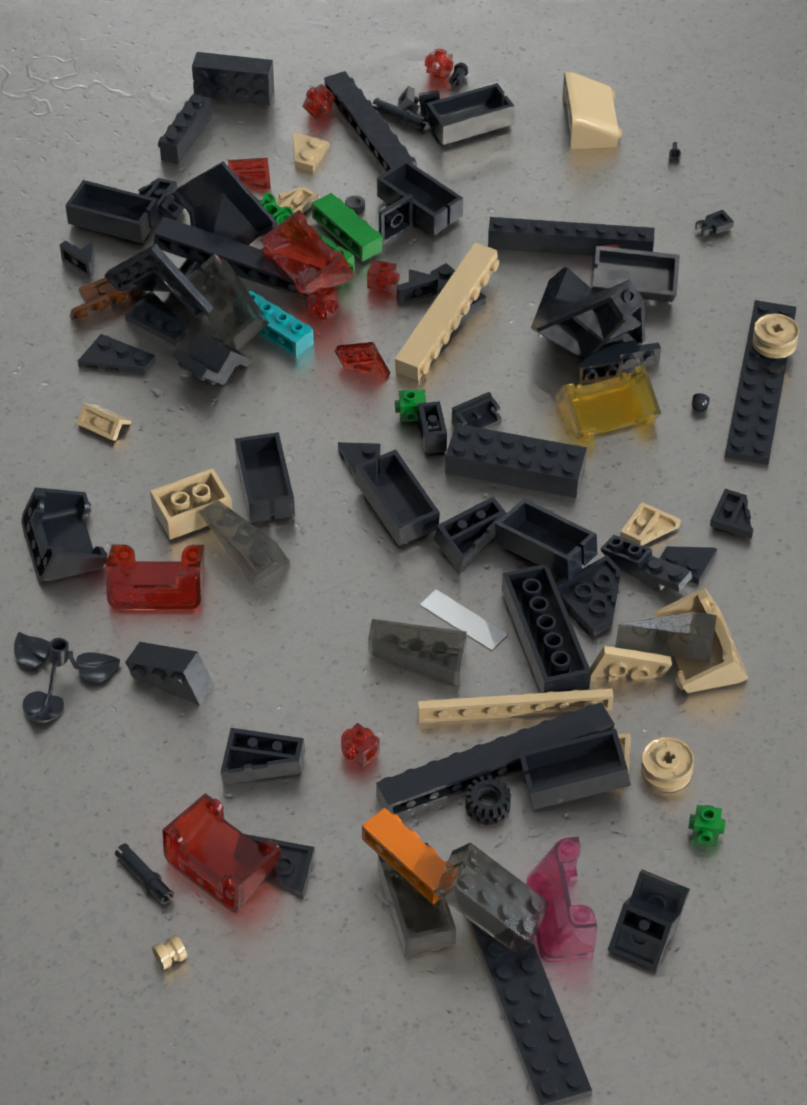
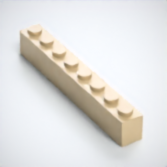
(446, 312)

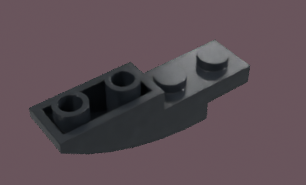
(613, 359)
(642, 565)

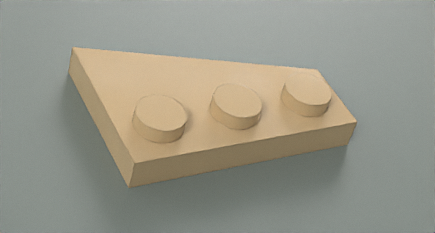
(620, 662)

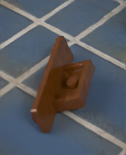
(98, 297)

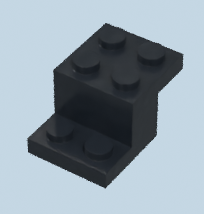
(210, 359)
(648, 919)

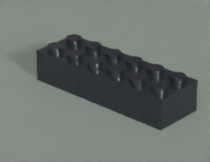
(515, 460)
(545, 630)

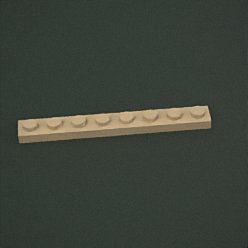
(511, 705)

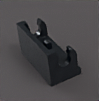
(477, 412)

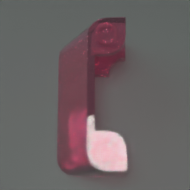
(566, 929)

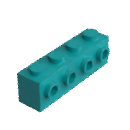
(284, 328)

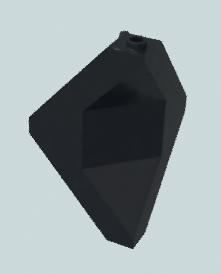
(588, 320)

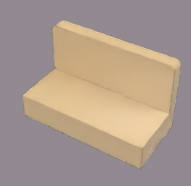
(101, 420)

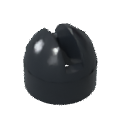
(700, 402)

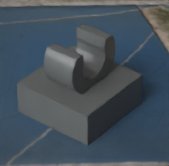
(408, 100)

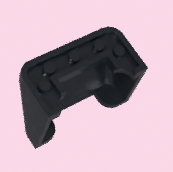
(58, 534)

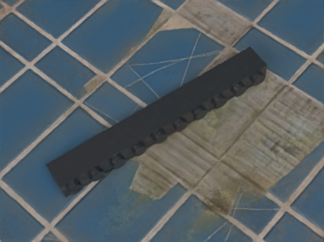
(496, 759)

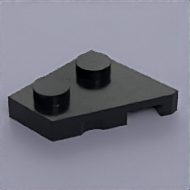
(733, 514)

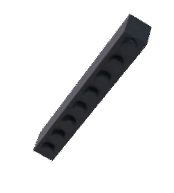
(366, 122)
(565, 237)
(245, 260)

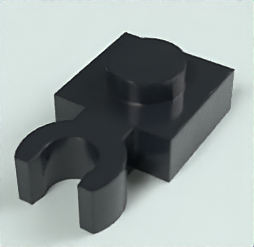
(715, 222)

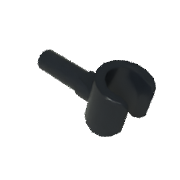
(674, 152)

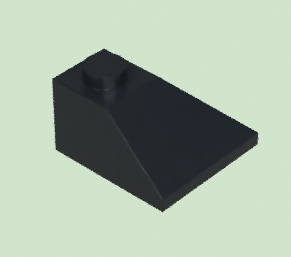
(396, 218)

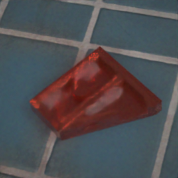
(252, 171)
(362, 357)

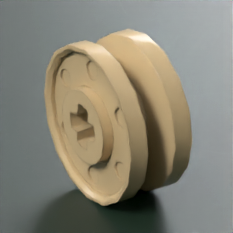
(775, 335)
(667, 764)

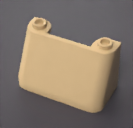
(590, 112)
(725, 663)

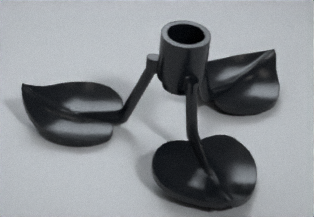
(33, 650)

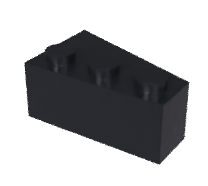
(468, 532)
(171, 670)
(260, 756)

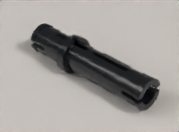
(406, 116)
(151, 880)

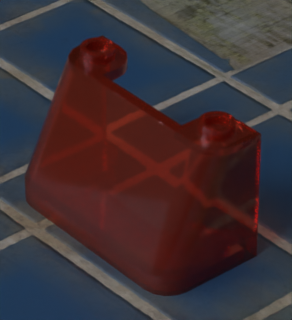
(305, 256)
(154, 583)
(217, 853)

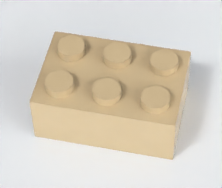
(179, 502)

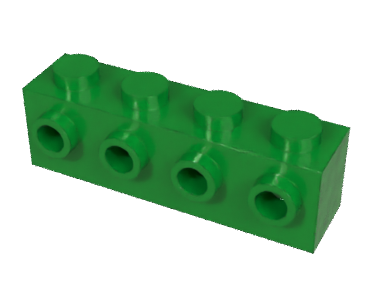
(347, 227)

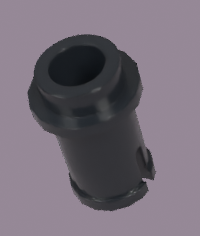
(460, 71)

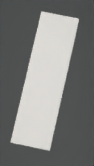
(463, 619)

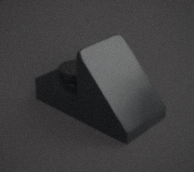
(78, 258)
(419, 287)

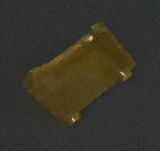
(609, 404)

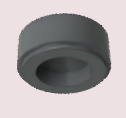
(356, 203)

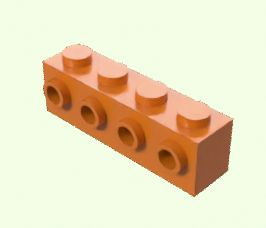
(404, 852)

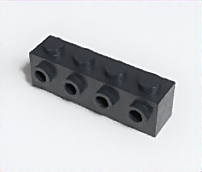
(185, 129)

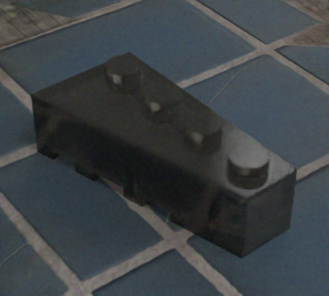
(420, 648)

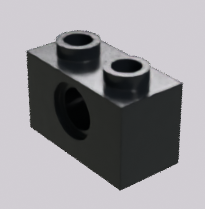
(432, 427)

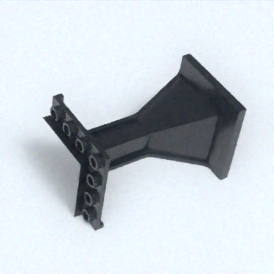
(215, 204)

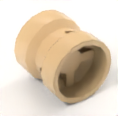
(169, 952)

